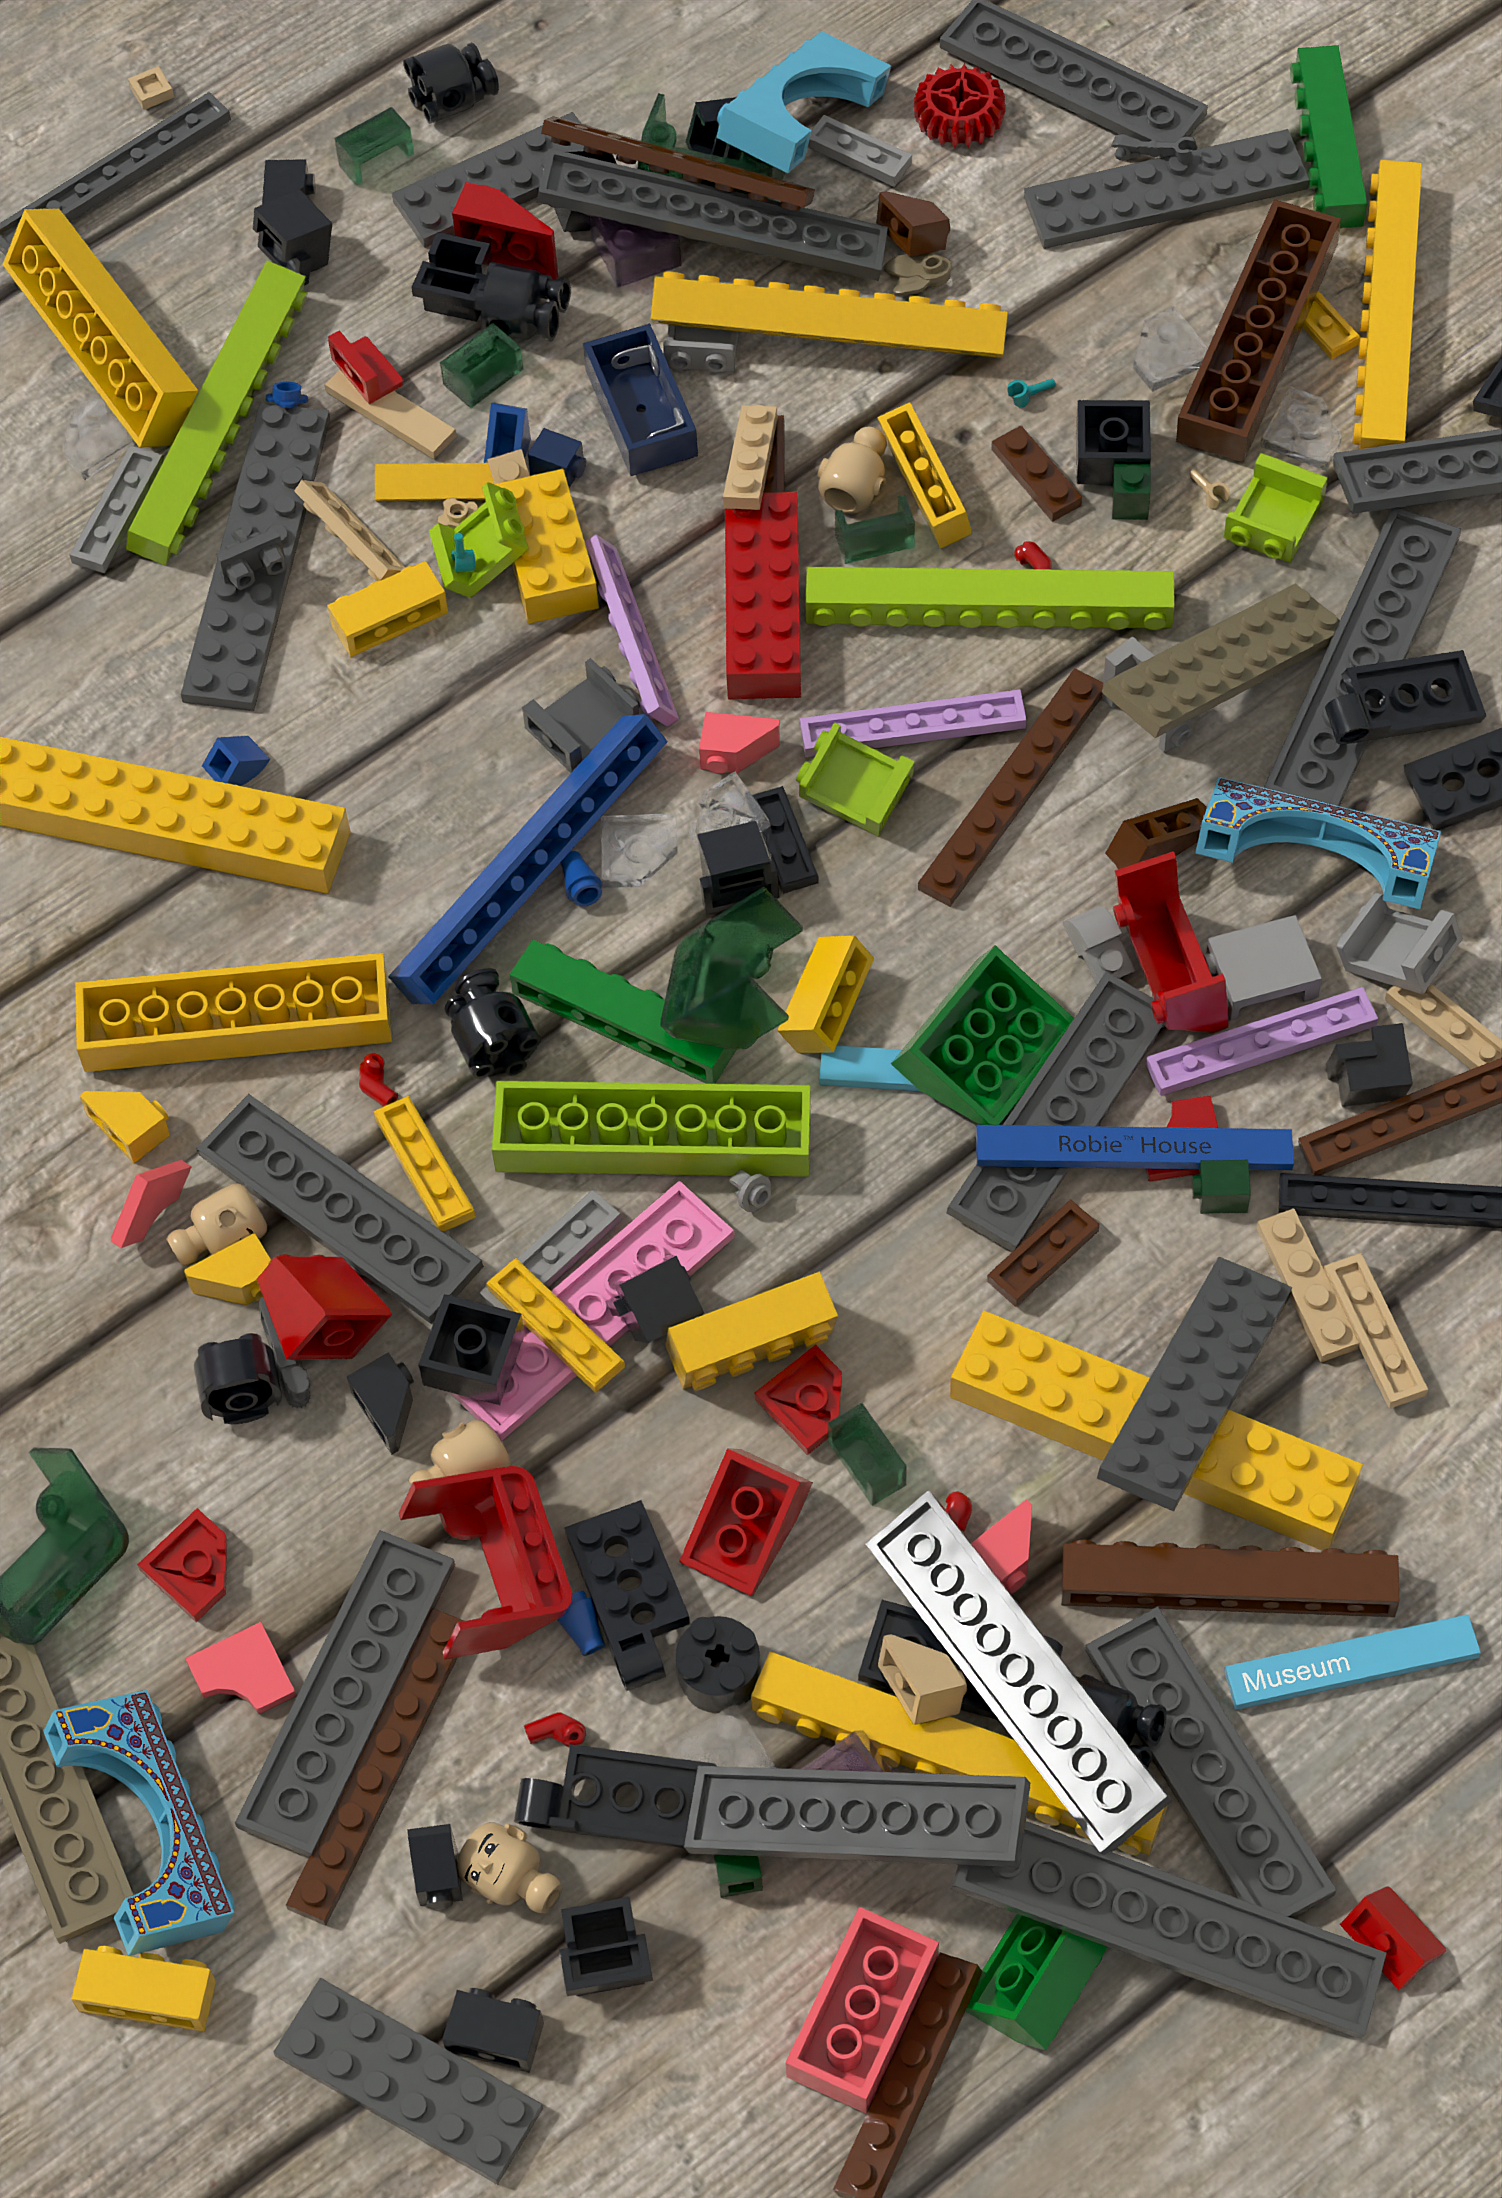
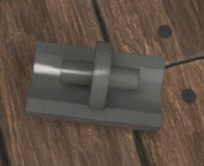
(251, 554)

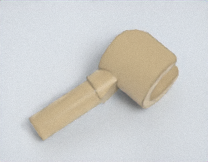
(1211, 489)

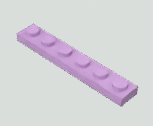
(627, 621)
(922, 720)
(1261, 1041)

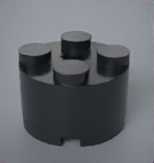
(237, 1379)
(715, 1641)

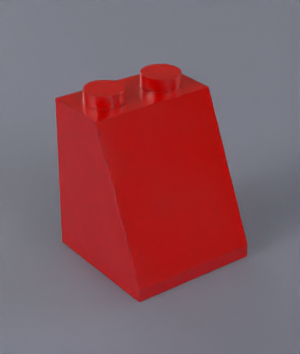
(320, 1307)

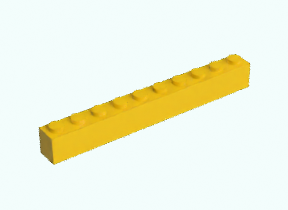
(1389, 305)
(829, 316)
(837, 1706)

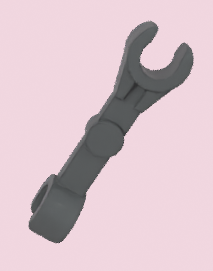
(1130, 147)

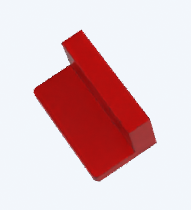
(364, 366)
(1391, 1926)

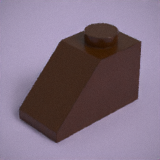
(913, 223)

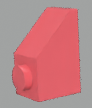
(736, 741)
(1007, 1546)

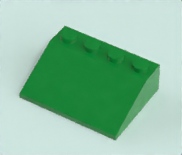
(985, 1040)

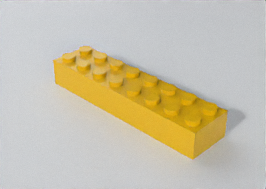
(99, 327)
(233, 1012)

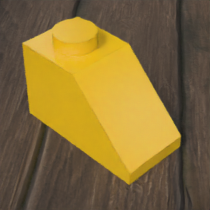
(127, 1120)
(231, 1272)

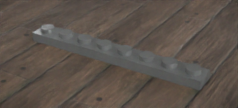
(127, 163)

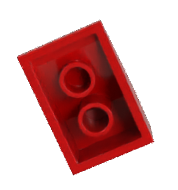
(511, 230)
(744, 1520)

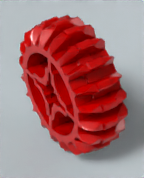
(979, 100)

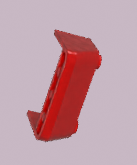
(1168, 949)
(519, 1547)

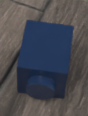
(556, 452)

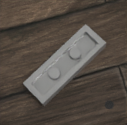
(859, 150)

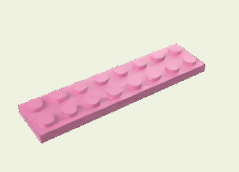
(670, 1226)

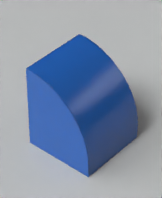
(235, 760)

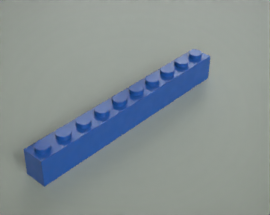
(527, 859)

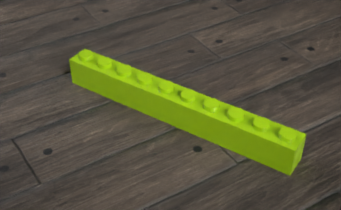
(216, 414)
(990, 597)

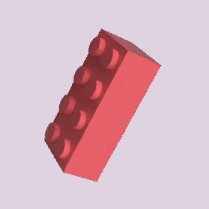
(862, 2010)

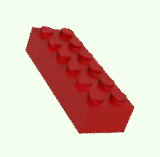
(763, 599)

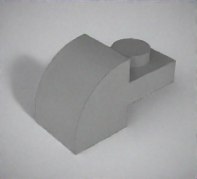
(1098, 941)

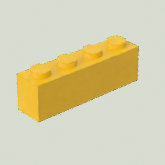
(925, 475)

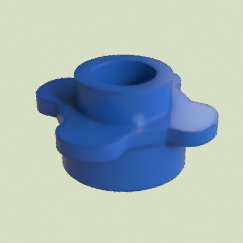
(287, 394)

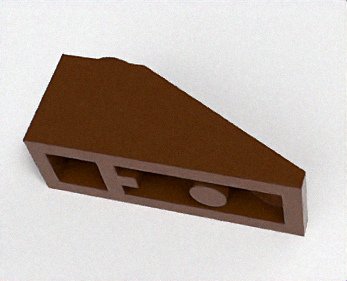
(1157, 833)

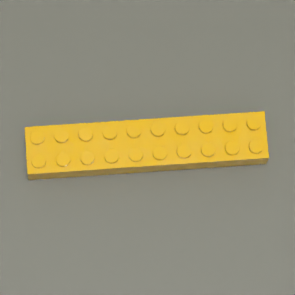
(171, 816)
(1088, 1399)

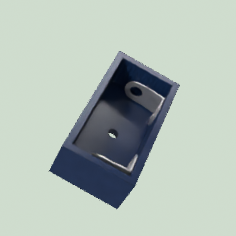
(634, 375)

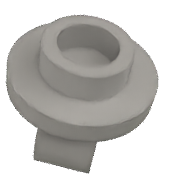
(753, 1190)

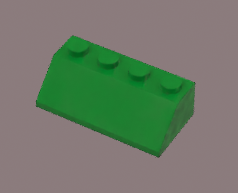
(1033, 1981)

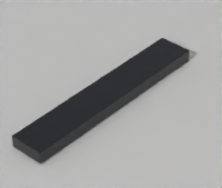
(1391, 1200)

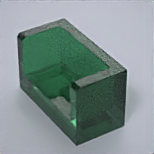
(371, 140)
(481, 365)
(876, 535)
(867, 1454)

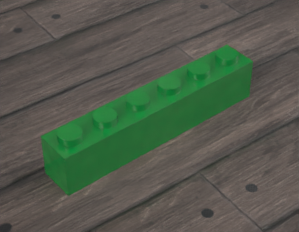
(1329, 135)
(611, 1009)

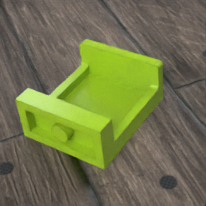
(1276, 508)
(492, 534)
(854, 780)

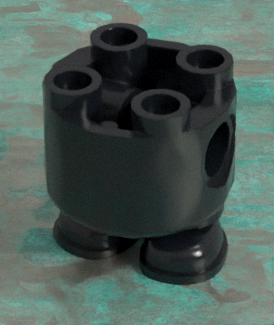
(449, 80)
(518, 302)
(490, 1026)
(1128, 1716)

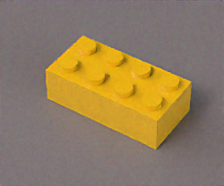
(556, 570)
(751, 1331)

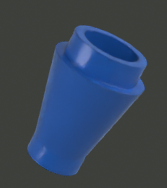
(580, 880)
(582, 1624)

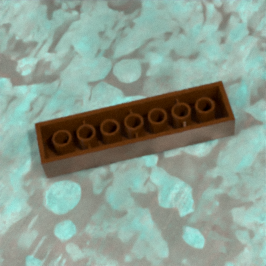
(1258, 330)

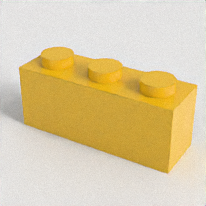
(387, 608)
(826, 994)
(144, 1988)

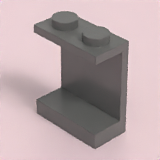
(581, 716)

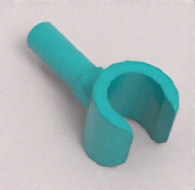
(1024, 392)
(463, 558)

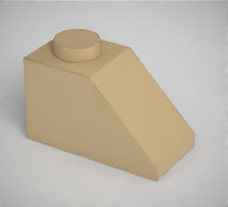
(922, 1679)

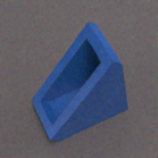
(507, 430)

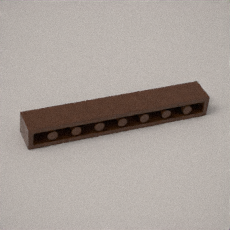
(1230, 1579)

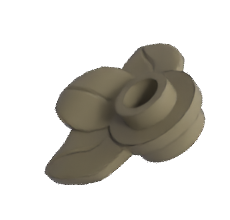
(918, 272)

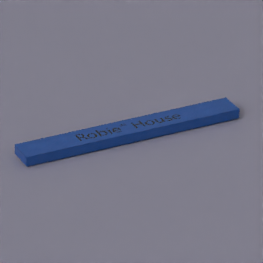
(1131, 1147)

